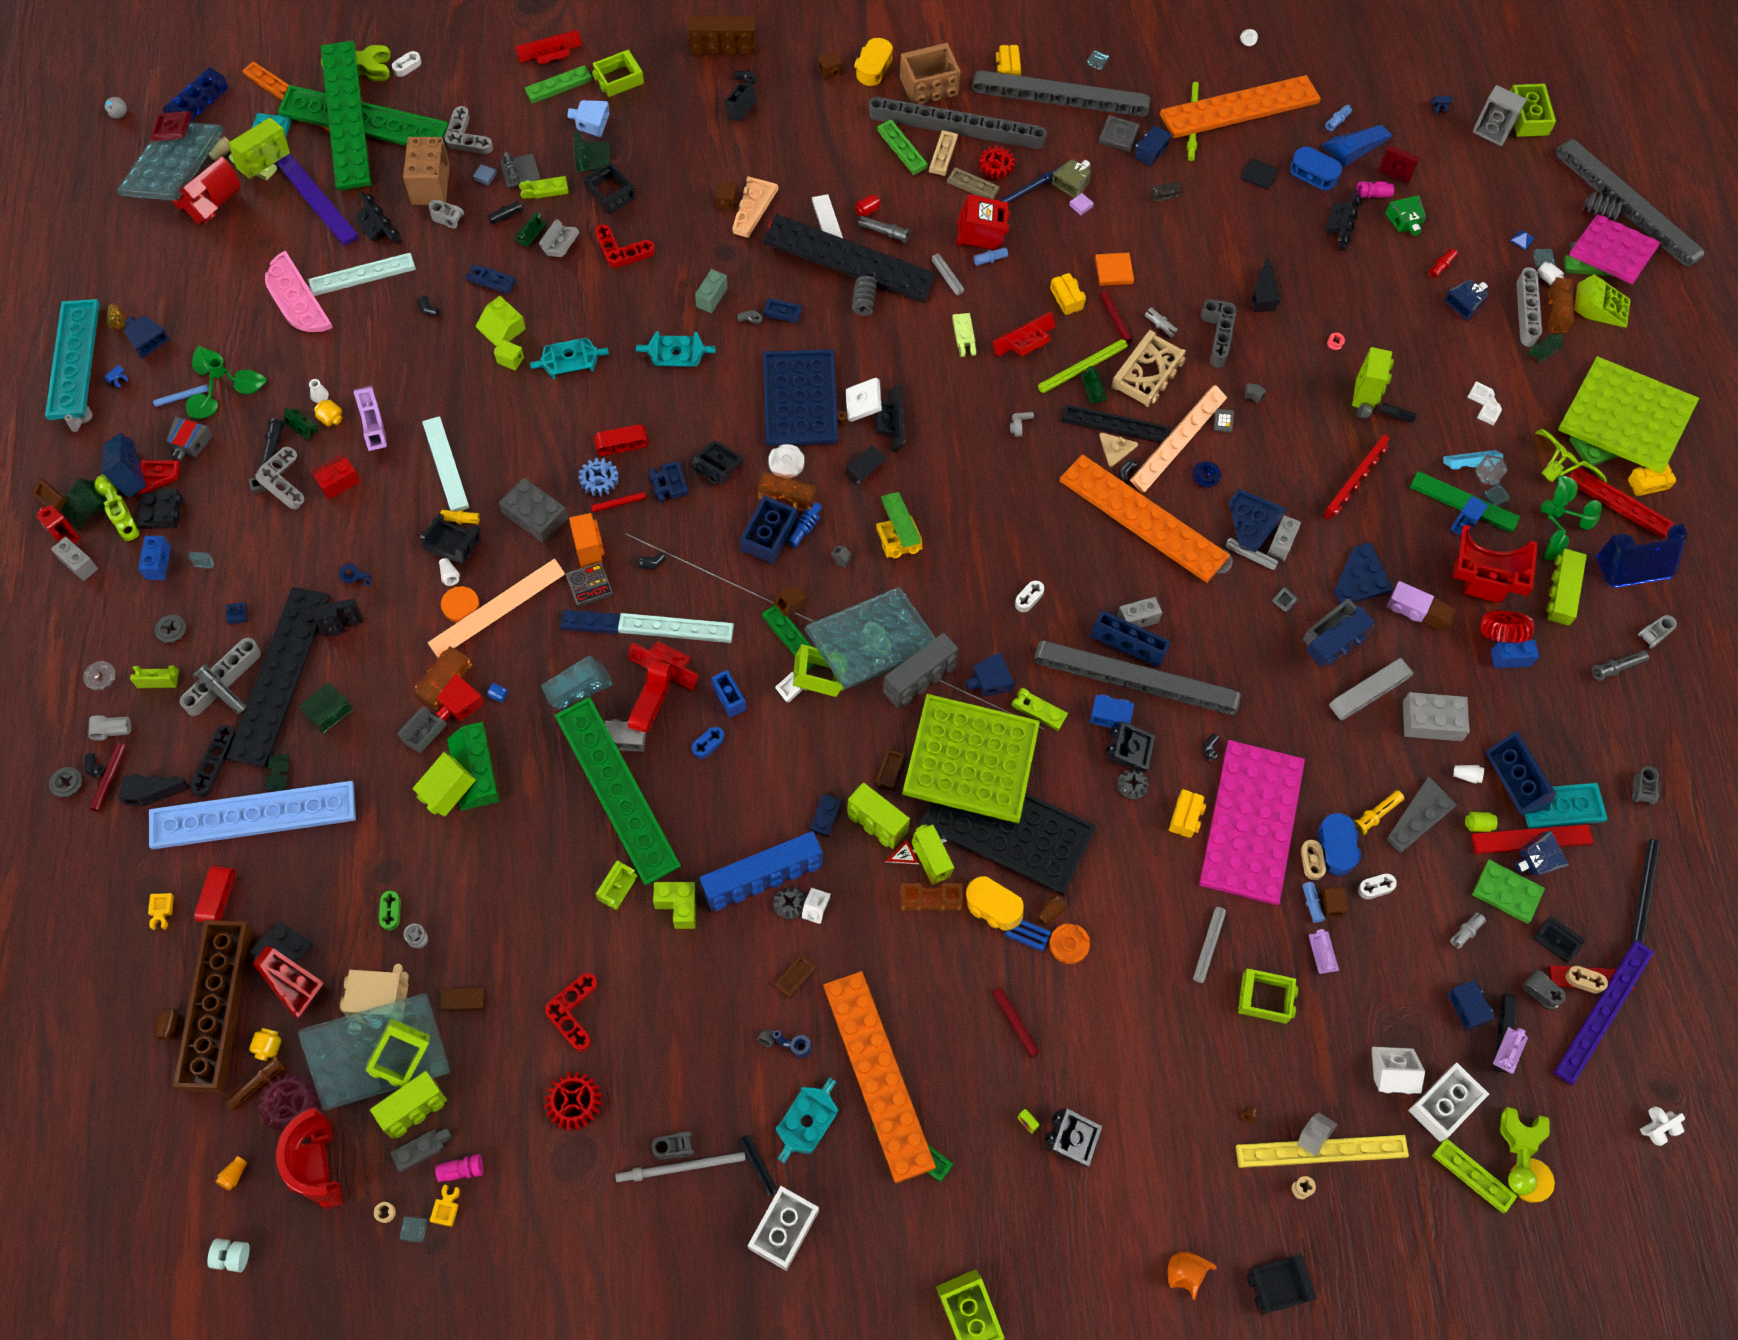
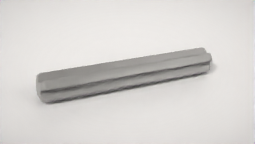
(1209, 945)

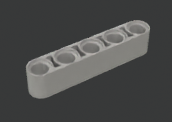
(1529, 307)
(222, 667)
(1371, 689)

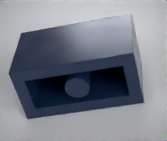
(1152, 145)
(1471, 1005)

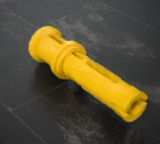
(1373, 816)

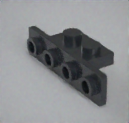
(1343, 219)
(373, 220)
(890, 419)

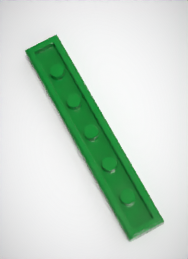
(1458, 499)

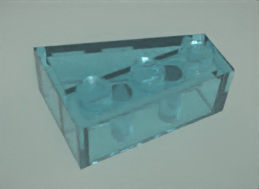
(577, 683)

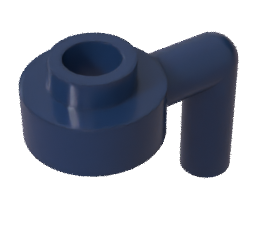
(349, 578)
(794, 1044)

